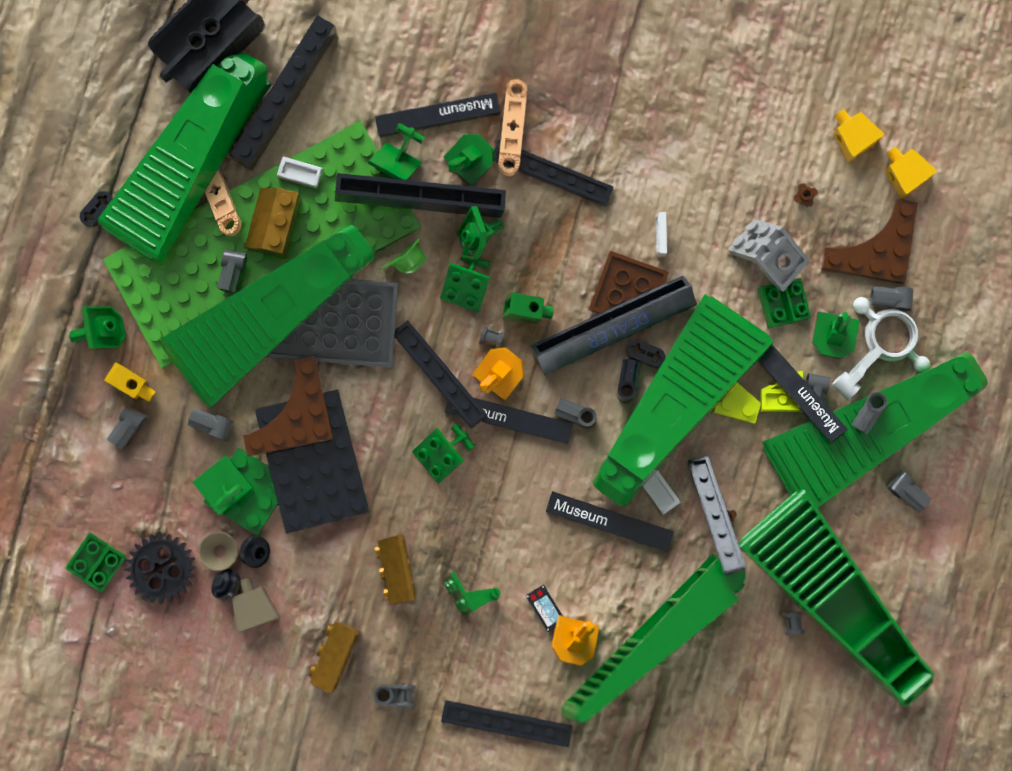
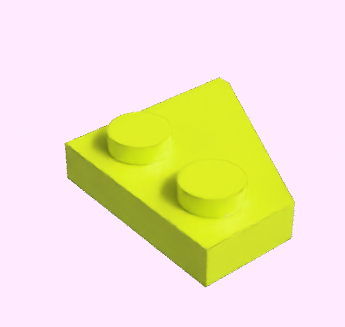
(776, 400)
(739, 405)

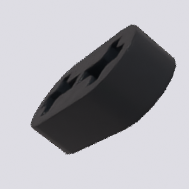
(92, 207)
(643, 358)

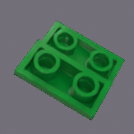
(786, 306)
(95, 562)

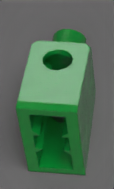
(517, 308)

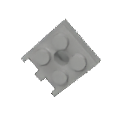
(766, 246)

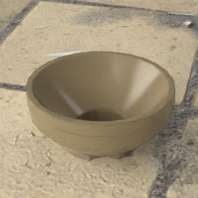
(207, 549)

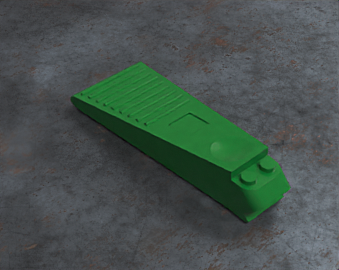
(185, 157)
(245, 328)
(694, 378)
(913, 405)
(820, 576)
(677, 620)

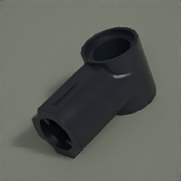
(628, 379)

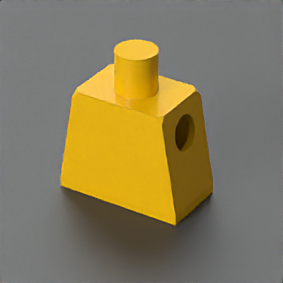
(855, 134)
(907, 171)
(121, 378)

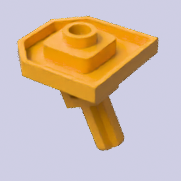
(500, 372)
(574, 640)

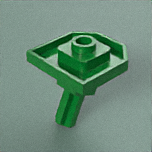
(470, 157)
(475, 233)
(101, 328)
(835, 334)

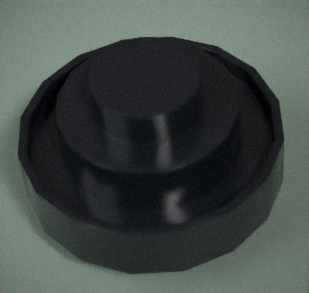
(254, 552)
(226, 585)

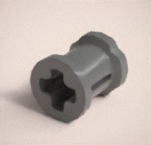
(491, 338)
(793, 623)

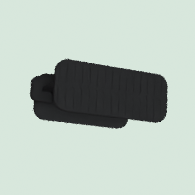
(174, 41)

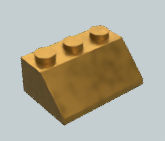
(273, 221)
(395, 569)
(333, 656)

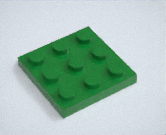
(258, 504)

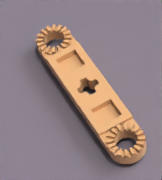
(512, 140)
(223, 205)

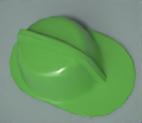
(409, 259)

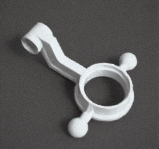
(847, 383)

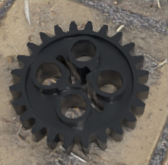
(151, 551)

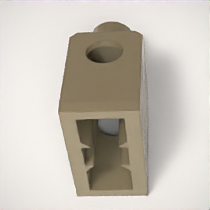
(252, 607)

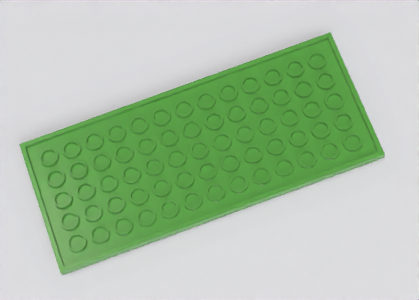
(186, 281)

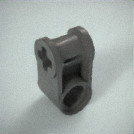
(396, 695)

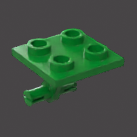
(396, 161)
(464, 285)
(439, 454)
(222, 485)
(472, 600)

